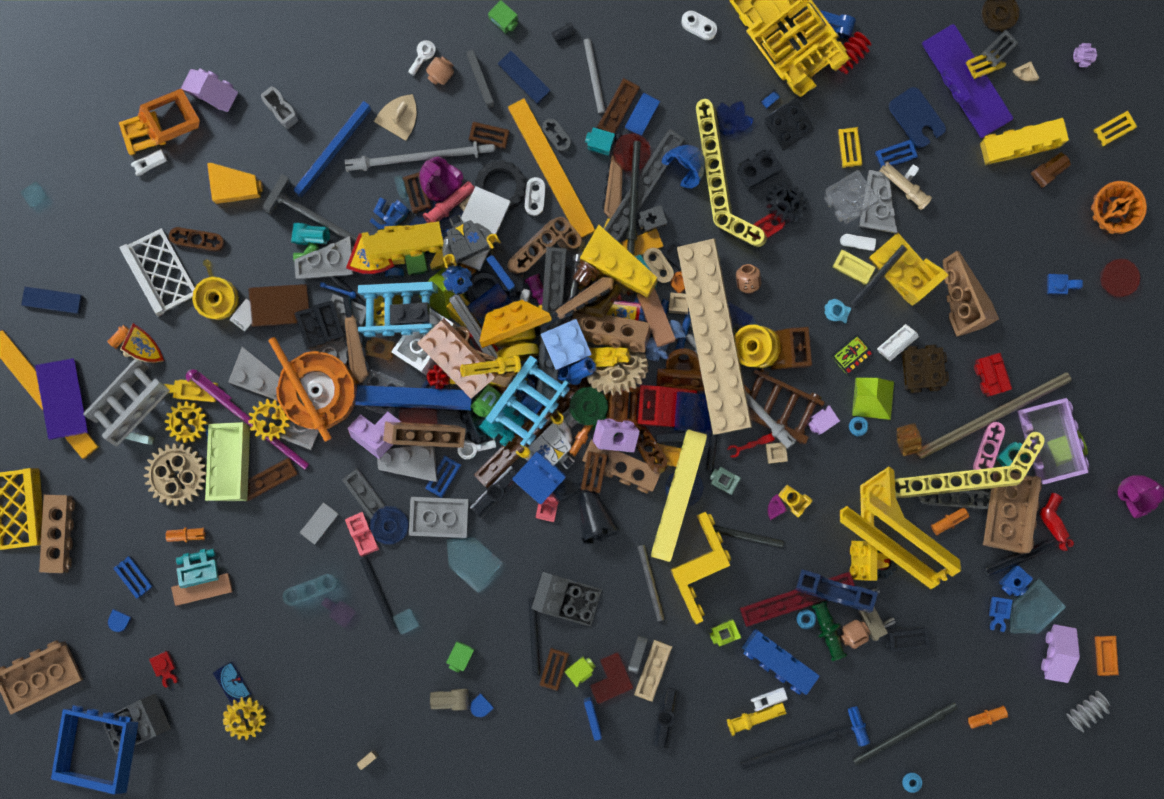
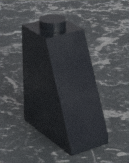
(503, 254)

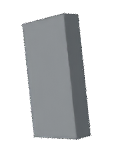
(319, 523)

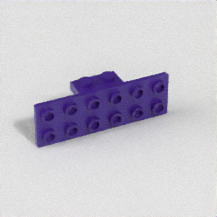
(975, 96)

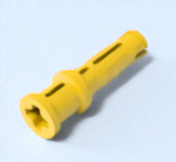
(499, 365)
(746, 721)

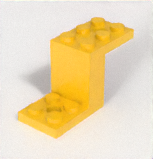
(701, 566)

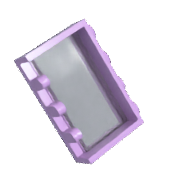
(1062, 450)

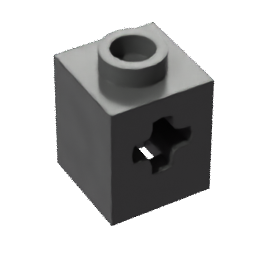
(656, 212)

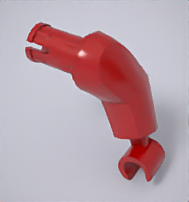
(1054, 523)

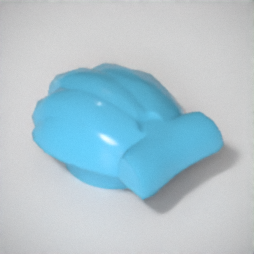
(836, 310)

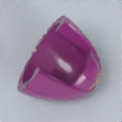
(439, 179)
(1140, 494)

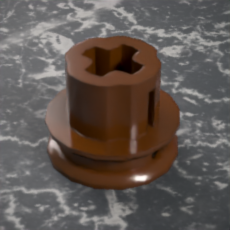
(585, 273)

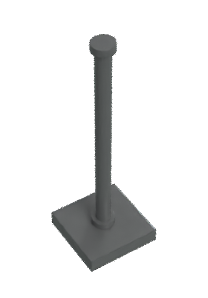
(278, 196)

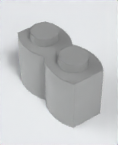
(282, 110)

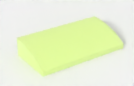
(227, 462)

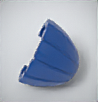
(691, 159)

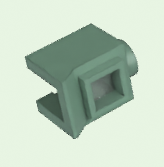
(724, 480)

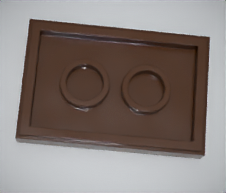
(277, 304)

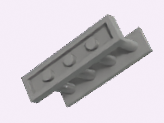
(136, 412)

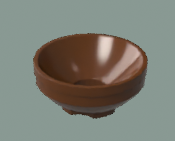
(691, 364)

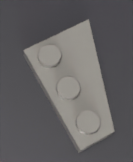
(882, 214)
(325, 262)
(254, 375)
(410, 461)

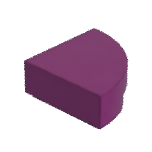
(775, 507)

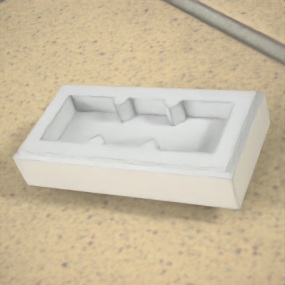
(897, 342)

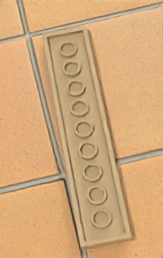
(714, 337)

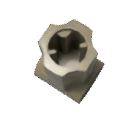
(456, 699)

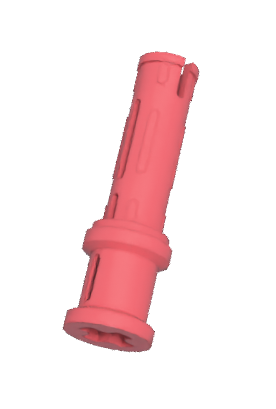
(442, 209)

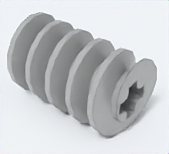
(1089, 711)

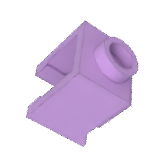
(823, 420)

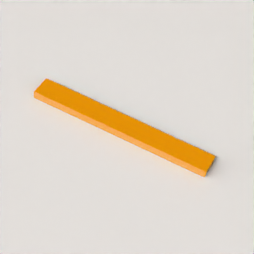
(551, 168)
(27, 376)

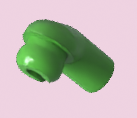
(311, 247)

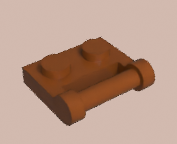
(618, 405)

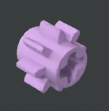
(1085, 55)

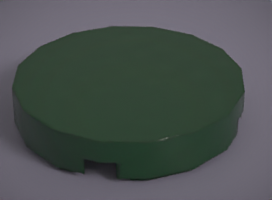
(588, 406)

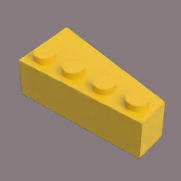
(1024, 142)
(402, 242)
(618, 263)

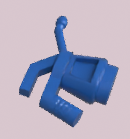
(394, 215)

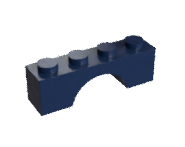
(837, 592)

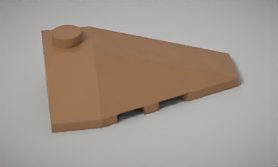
(968, 301)

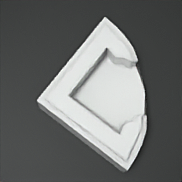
(911, 172)

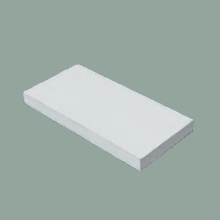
(488, 211)

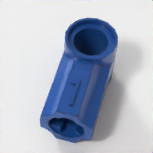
(842, 24)
(576, 371)

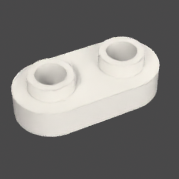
(697, 27)
(535, 197)

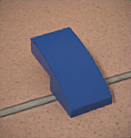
(642, 114)

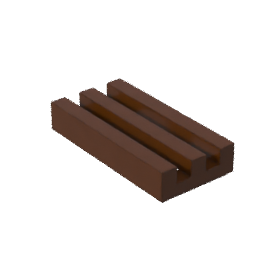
(491, 128)
(421, 207)
(591, 487)
(559, 653)

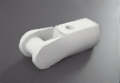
(151, 160)
(858, 242)
(773, 697)

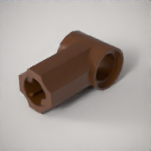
(1046, 172)

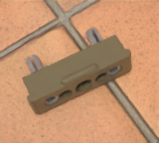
(874, 622)

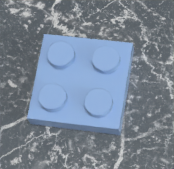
(566, 344)

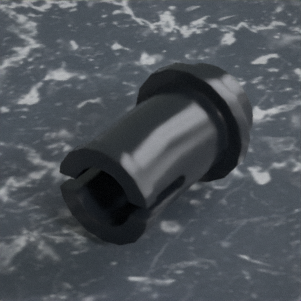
(563, 32)

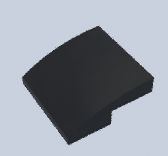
(319, 324)

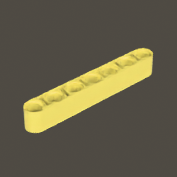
(678, 495)

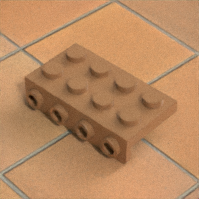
(1013, 514)
(38, 676)

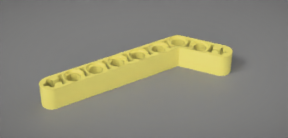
(720, 173)
(965, 476)

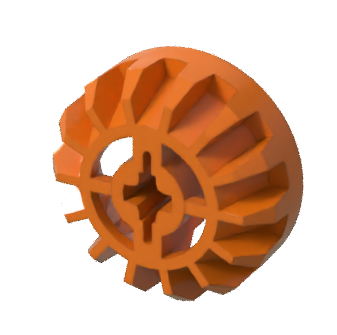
(1133, 202)

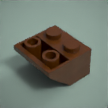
(794, 349)

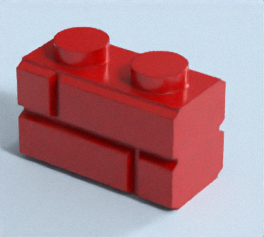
(993, 375)

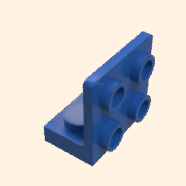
(539, 477)

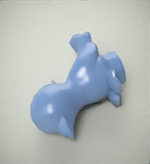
(654, 353)

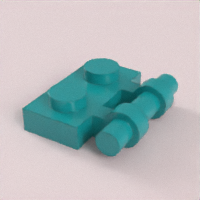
(497, 428)
(197, 573)

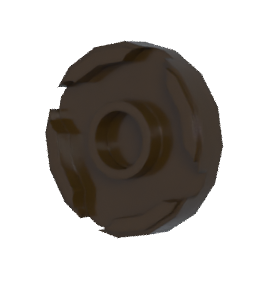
(1000, 14)

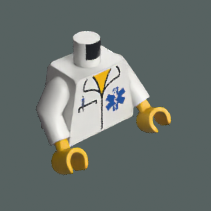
(552, 443)

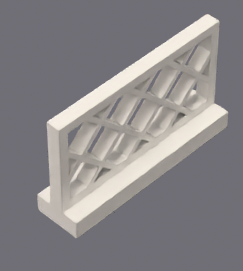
(144, 280)

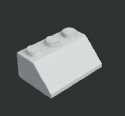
(412, 353)

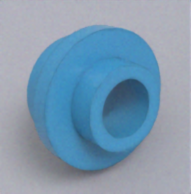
(864, 424)
(812, 619)
(906, 779)

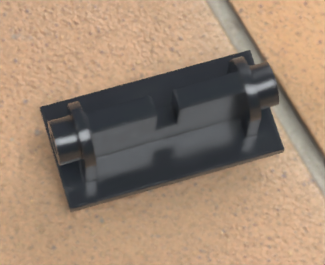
(474, 434)

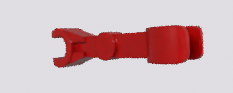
(763, 440)

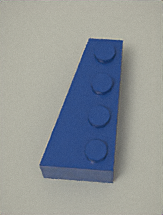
(779, 661)

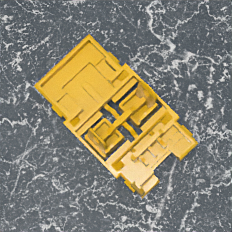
(791, 64)

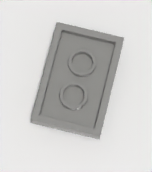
(438, 517)

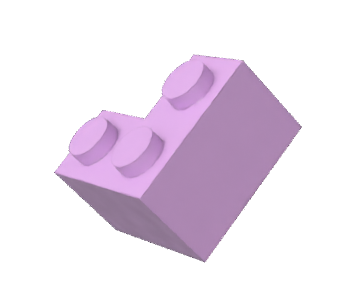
(207, 87)
(371, 435)
(1061, 653)

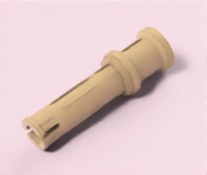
(912, 191)

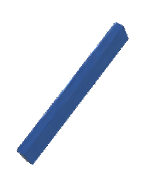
(332, 149)
(412, 397)

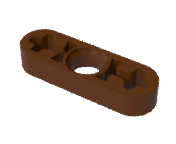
(182, 242)
(649, 456)

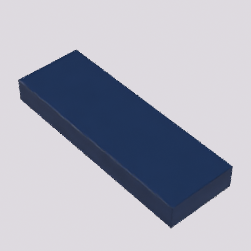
(524, 77)
(51, 300)

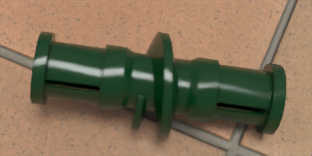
(829, 630)

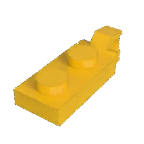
(609, 356)
(189, 391)

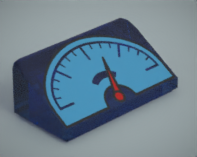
(231, 683)

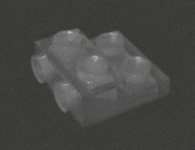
(850, 197)

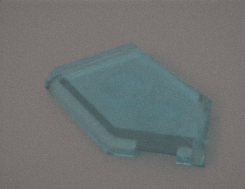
(471, 561)
(1034, 609)

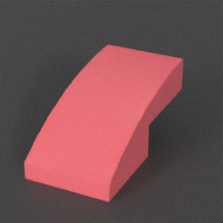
(547, 509)
(362, 534)

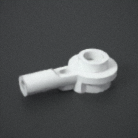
(425, 51)
(470, 448)

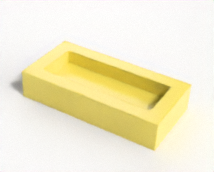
(853, 267)

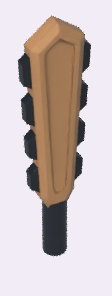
(614, 190)
(577, 302)
(356, 352)

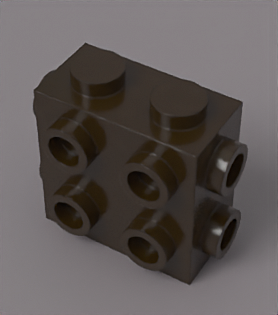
(924, 368)

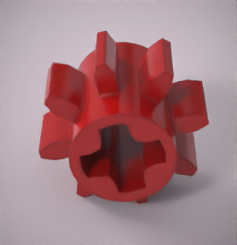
(437, 377)

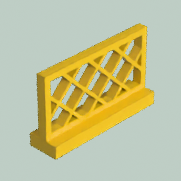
(33, 506)

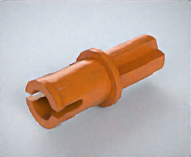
(950, 521)
(185, 534)
(988, 717)

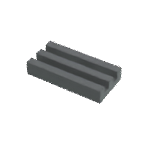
(991, 56)

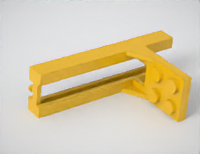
(880, 499)

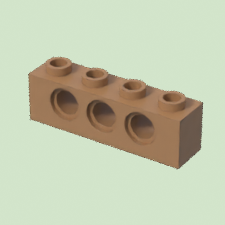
(620, 329)
(424, 434)
(632, 464)
(49, 542)

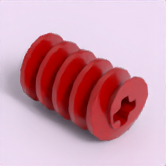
(854, 48)

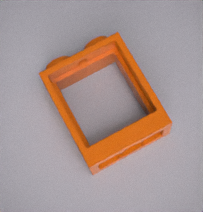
(185, 108)

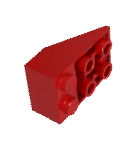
(658, 405)

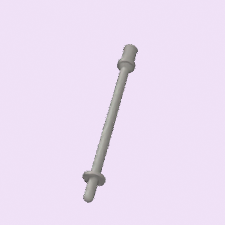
(365, 163)
(777, 429)

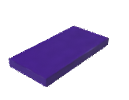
(61, 399)

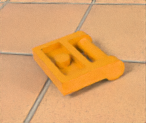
(133, 129)

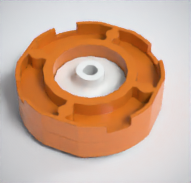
(335, 386)

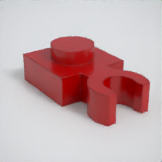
(162, 665)

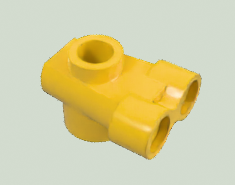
(797, 503)

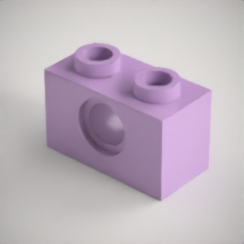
(624, 441)

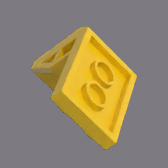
(910, 274)

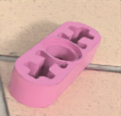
(988, 433)

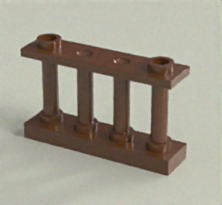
(797, 433)

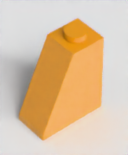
(232, 184)

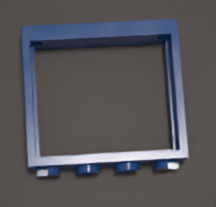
(65, 748)

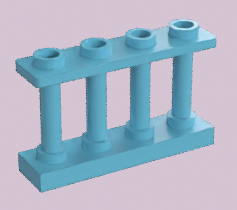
(388, 291)
(509, 399)

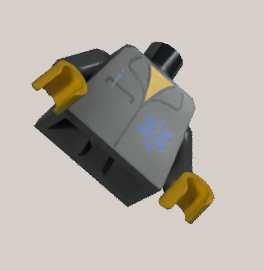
(466, 241)

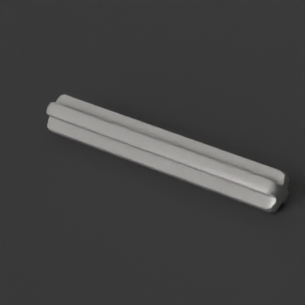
(470, 323)

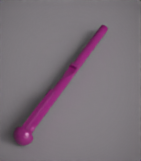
(223, 398)

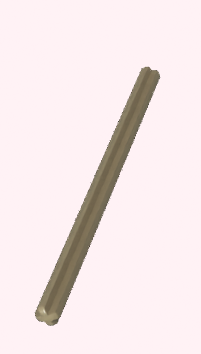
(994, 415)

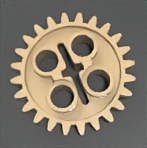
(621, 375)
(161, 484)

